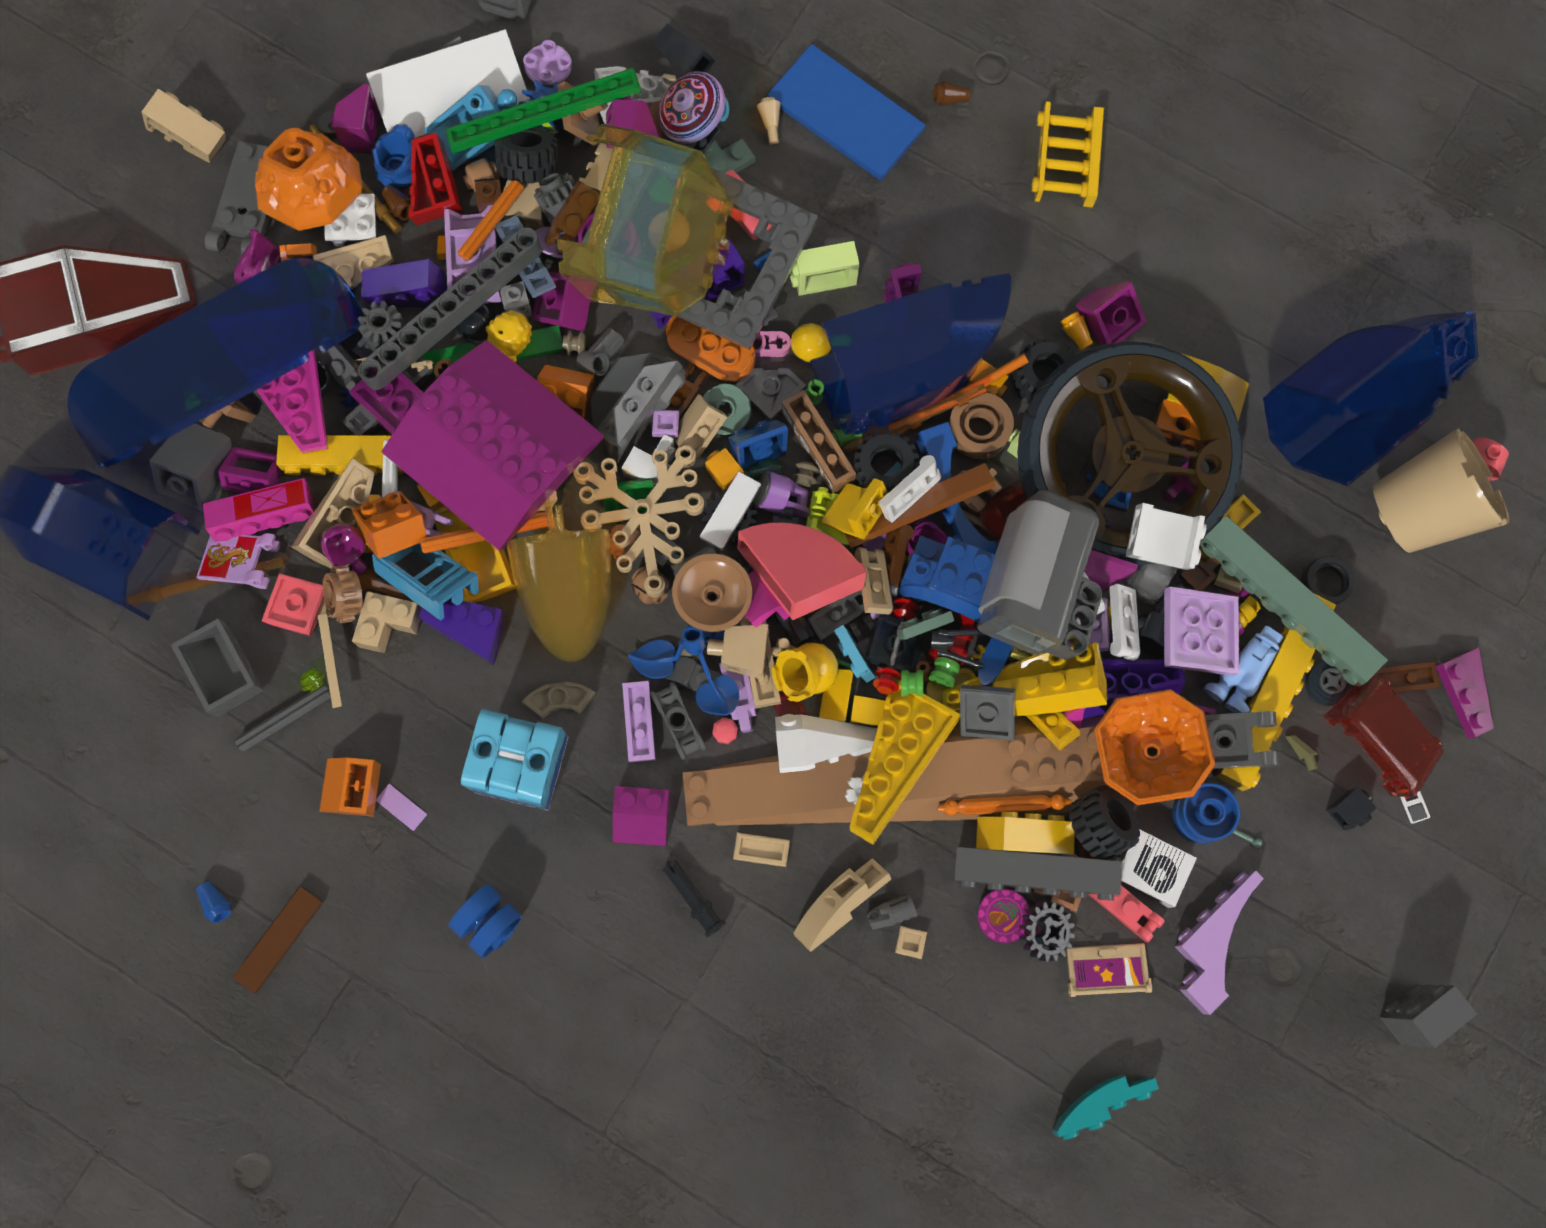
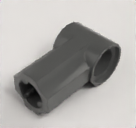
(597, 358)

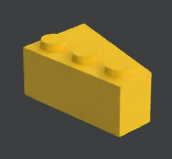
(1025, 834)

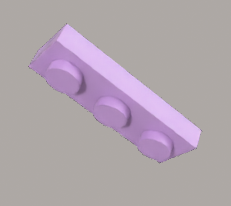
(638, 721)

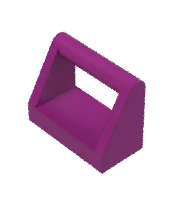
(247, 480)

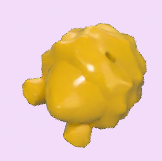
(509, 333)

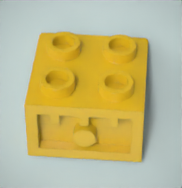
(856, 509)

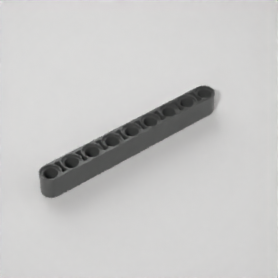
(448, 320)

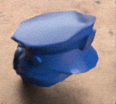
(394, 156)

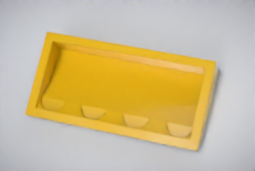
(481, 557)

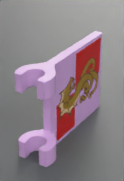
(236, 560)

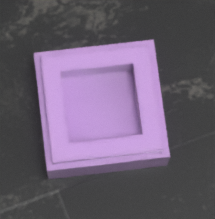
(665, 423)

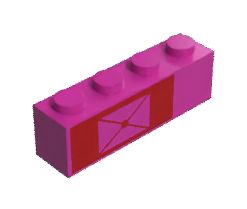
(259, 510)

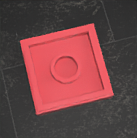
(294, 605)

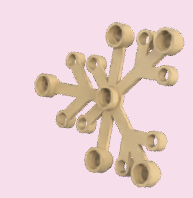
(647, 541)

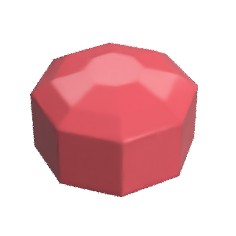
(725, 731)

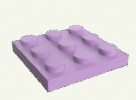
(1201, 631)

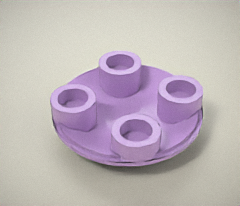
(547, 63)

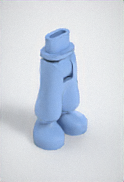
(1253, 664)

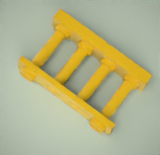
(1088, 167)

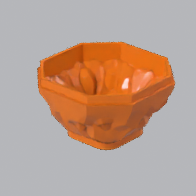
(306, 179)
(1158, 722)

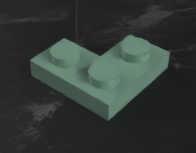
(731, 158)
(930, 620)

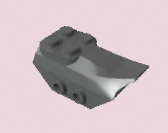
(630, 395)

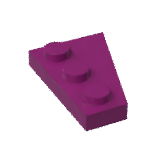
(1467, 691)

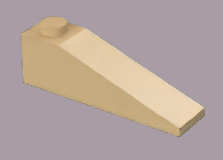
(347, 493)

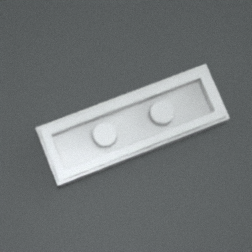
(730, 511)

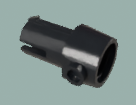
(1152, 628)

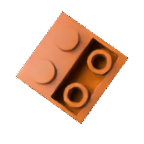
(569, 386)
(390, 524)
(350, 786)

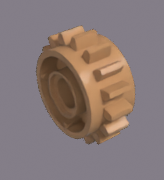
(342, 594)

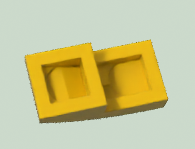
(867, 711)

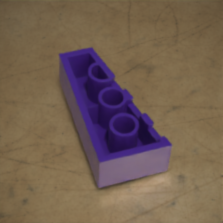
(725, 276)
(1135, 678)

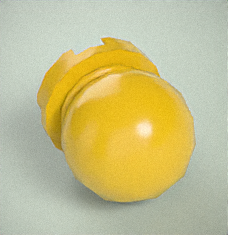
(805, 671)

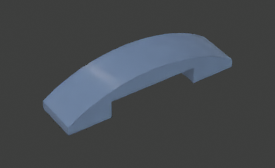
(534, 275)

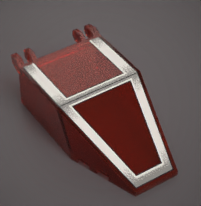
(85, 303)

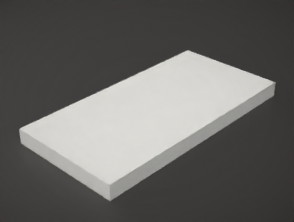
(431, 84)

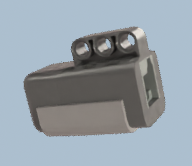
(1040, 578)

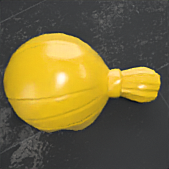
(810, 342)

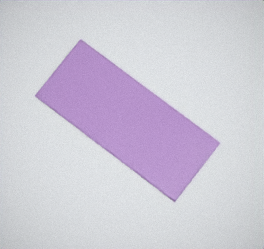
(401, 807)

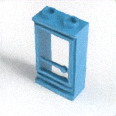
(437, 592)

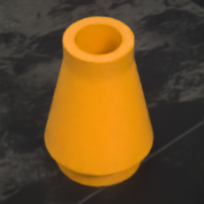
(1077, 330)

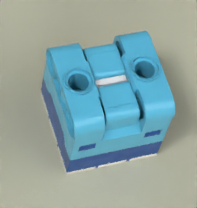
(514, 759)

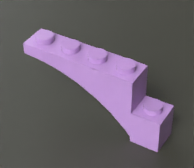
(1208, 942)

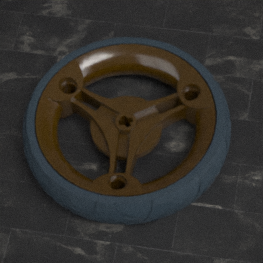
(1150, 364)

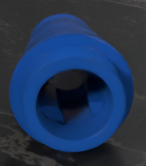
(213, 903)

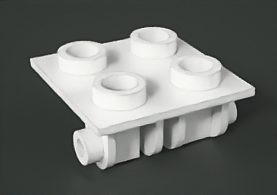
(354, 223)

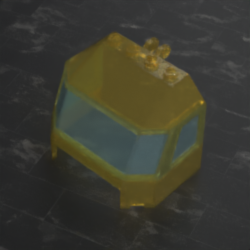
(652, 226)

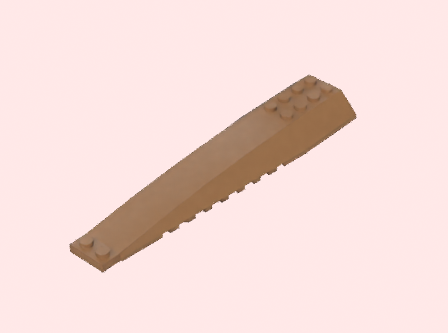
(960, 770)

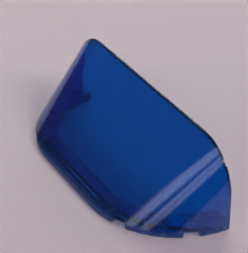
(210, 357)

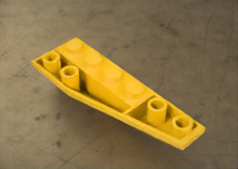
(1048, 683)

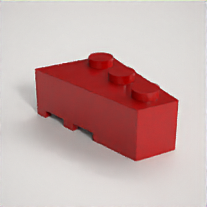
(432, 181)

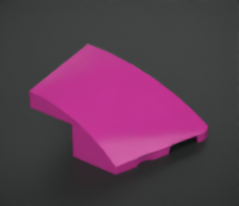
(762, 603)

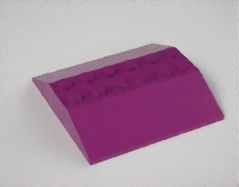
(490, 443)

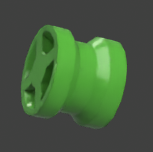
(944, 672)
(912, 683)

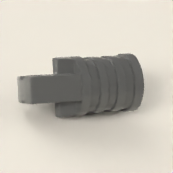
(891, 912)

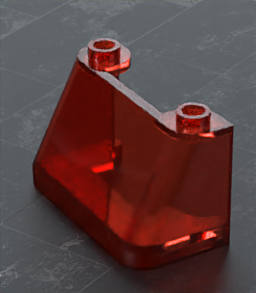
(1389, 735)

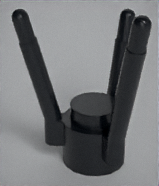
(943, 639)

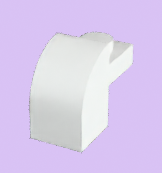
(640, 464)

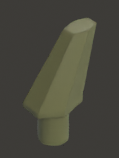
(1303, 751)

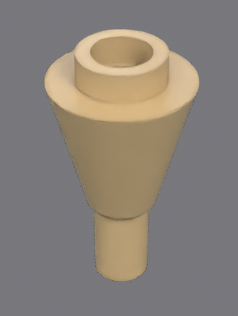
(769, 111)

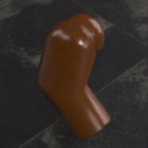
(927, 669)

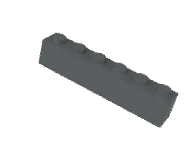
(1038, 871)

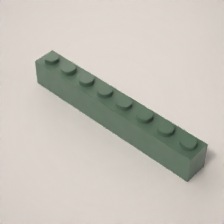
(1292, 602)

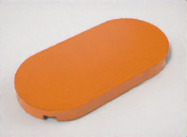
(709, 351)

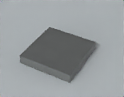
(987, 712)

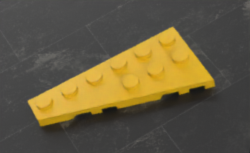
(902, 749)

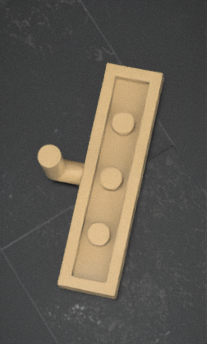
(764, 689)

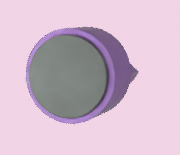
(775, 493)

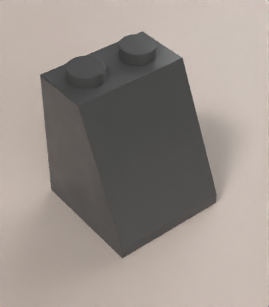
(189, 465)

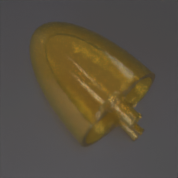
(564, 585)

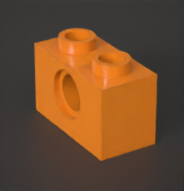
(1166, 418)

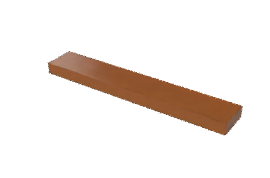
(935, 499)

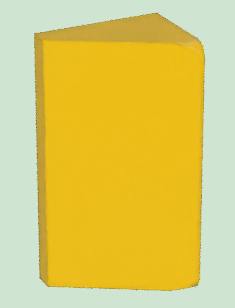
(836, 698)

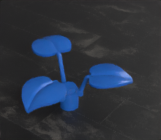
(656, 662)

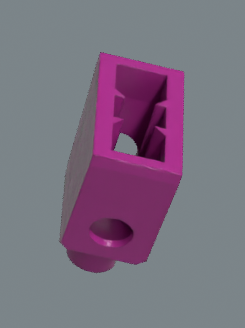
(630, 115)

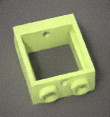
(825, 268)

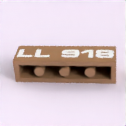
(818, 441)

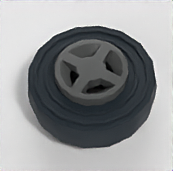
(1321, 692)

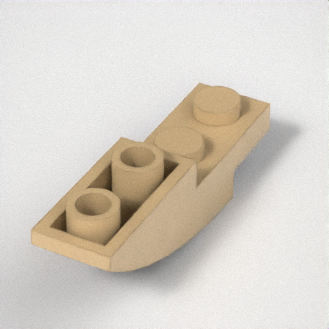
(834, 905)

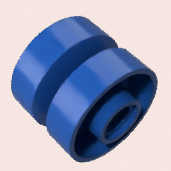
(1206, 815)
(490, 926)

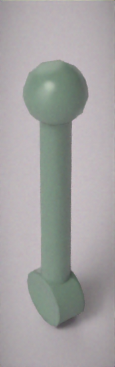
(1256, 842)

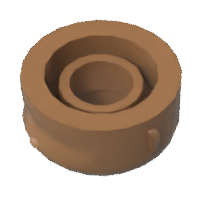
(988, 409)

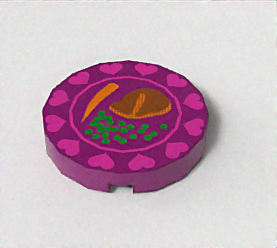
(1001, 915)

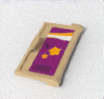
(1118, 970)

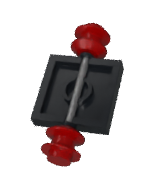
(890, 651)

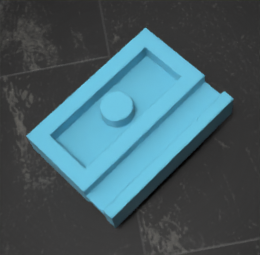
(849, 647)

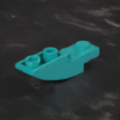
(1092, 1107)

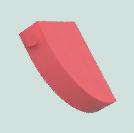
(801, 565)

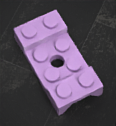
(457, 231)

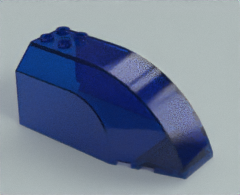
(908, 351)
(1368, 393)
(80, 527)

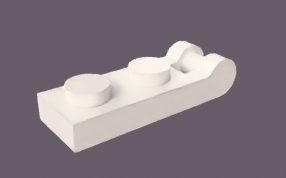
(910, 489)
(1124, 622)

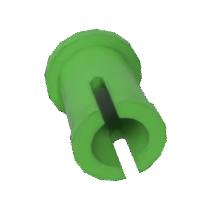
(815, 391)
(841, 438)

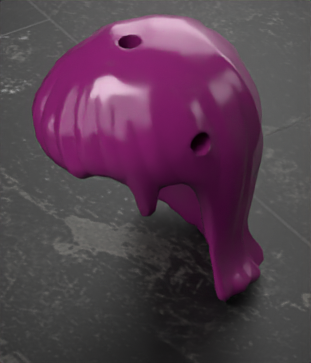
(256, 258)

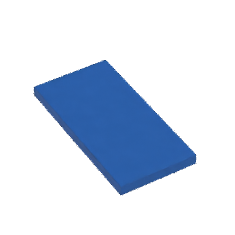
(846, 112)

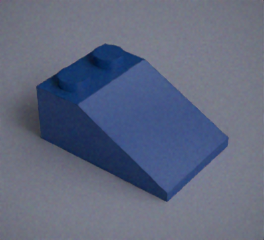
(759, 442)

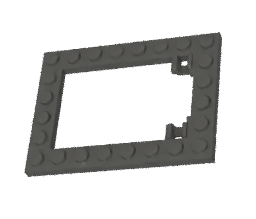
(787, 241)

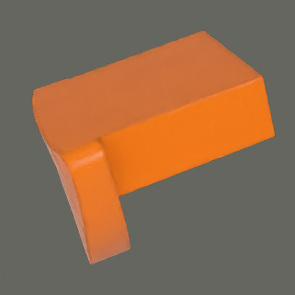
(297, 250)

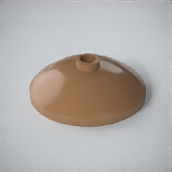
(716, 576)

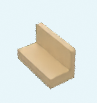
(699, 425)

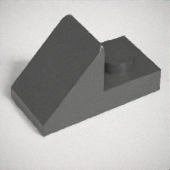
(689, 674)

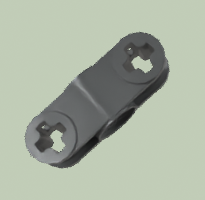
(685, 737)

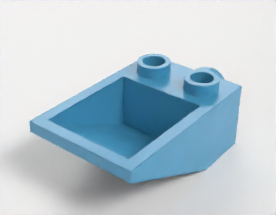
(467, 110)

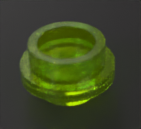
(311, 680)

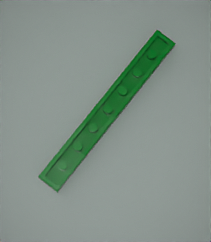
(543, 110)

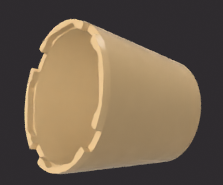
(1440, 495)

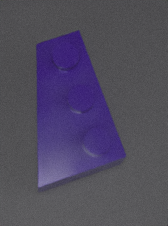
(404, 284)
(471, 626)

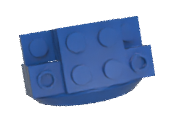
(948, 575)

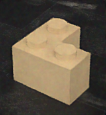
(380, 616)

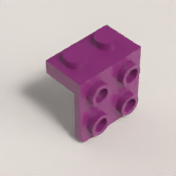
(902, 281)

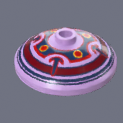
(691, 107)

